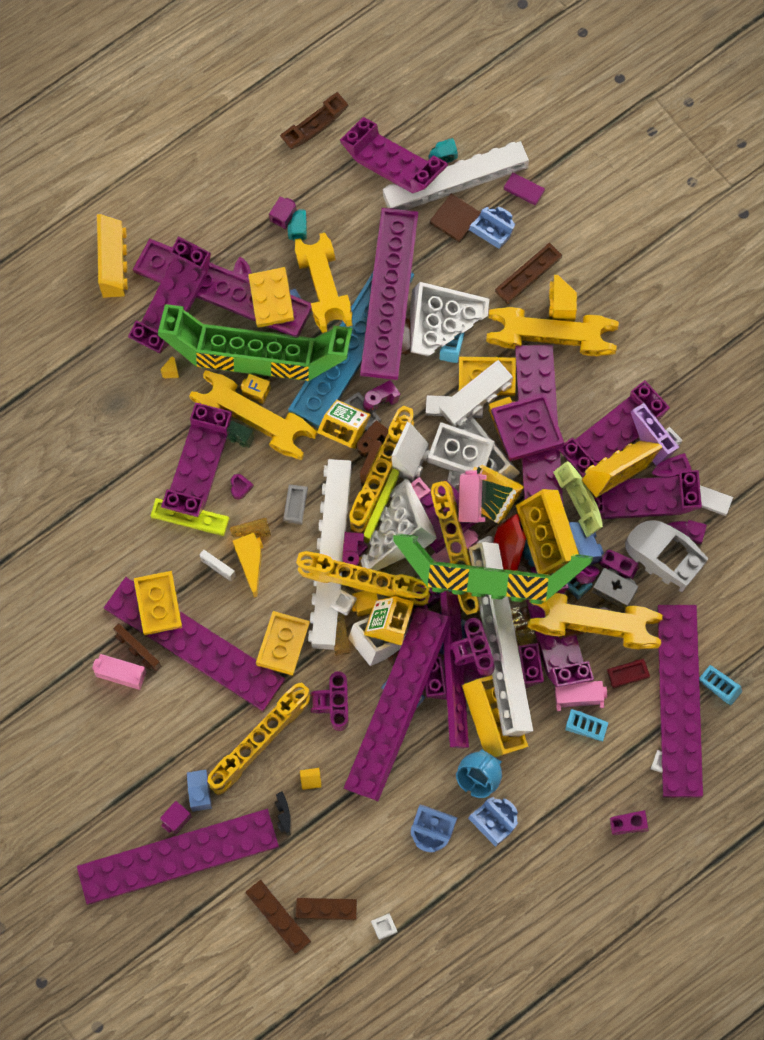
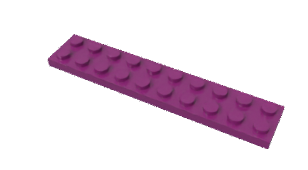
(219, 288)
(389, 294)
(534, 377)
(203, 651)
(680, 702)
(397, 704)
(177, 856)

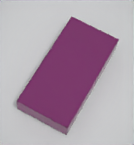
(524, 189)

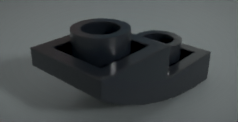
(284, 818)

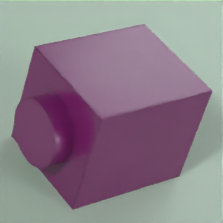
(282, 212)
(175, 818)

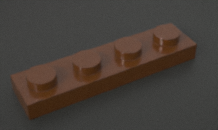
(528, 273)
(278, 917)

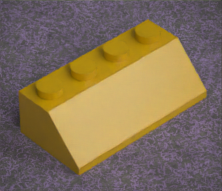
(111, 256)
(620, 466)
(547, 531)
(485, 714)

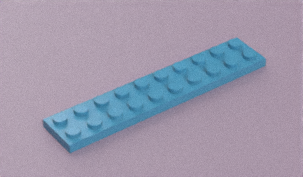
(322, 391)

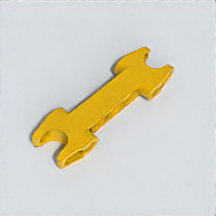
(329, 305)
(520, 328)
(280, 430)
(367, 497)
(445, 518)
(327, 570)
(624, 625)
(233, 765)

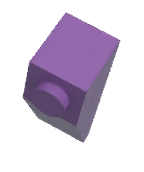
(652, 431)

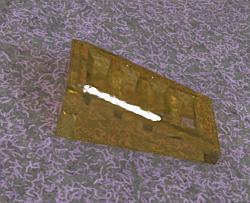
(258, 527)
(529, 635)
(341, 642)

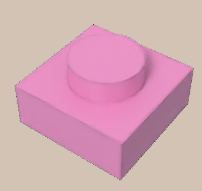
(420, 488)

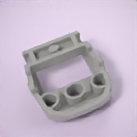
(649, 541)

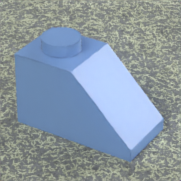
(198, 790)

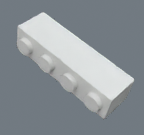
(476, 394)

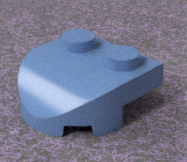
(493, 226)
(495, 819)
(432, 829)

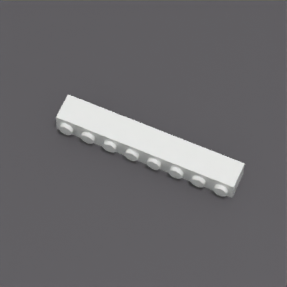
(461, 176)

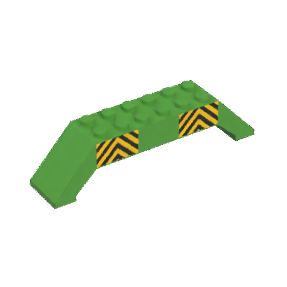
(253, 350)
(484, 580)

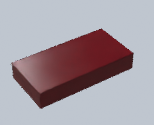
(628, 673)

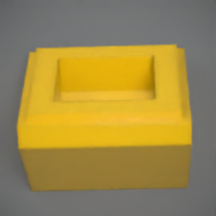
(169, 369)
(310, 778)

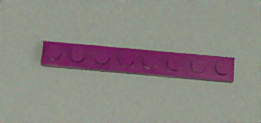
(454, 674)

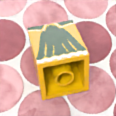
(497, 494)

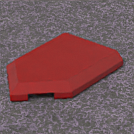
(511, 542)

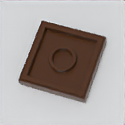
(454, 217)
(368, 464)

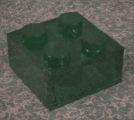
(240, 434)

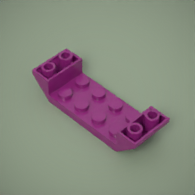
(389, 158)
(177, 288)
(613, 430)
(198, 460)
(652, 497)
(560, 656)
(530, 666)

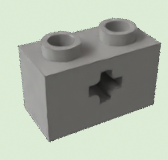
(621, 596)

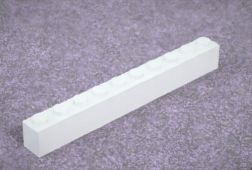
(330, 544)
(501, 637)

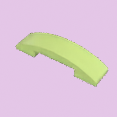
(581, 497)

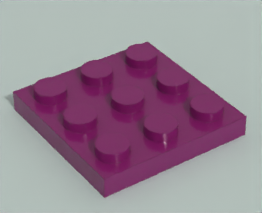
(527, 427)
(427, 503)

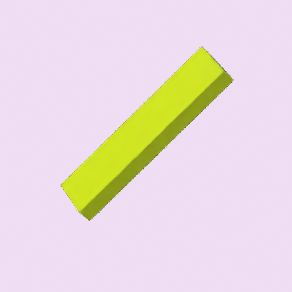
(381, 504)
(206, 521)

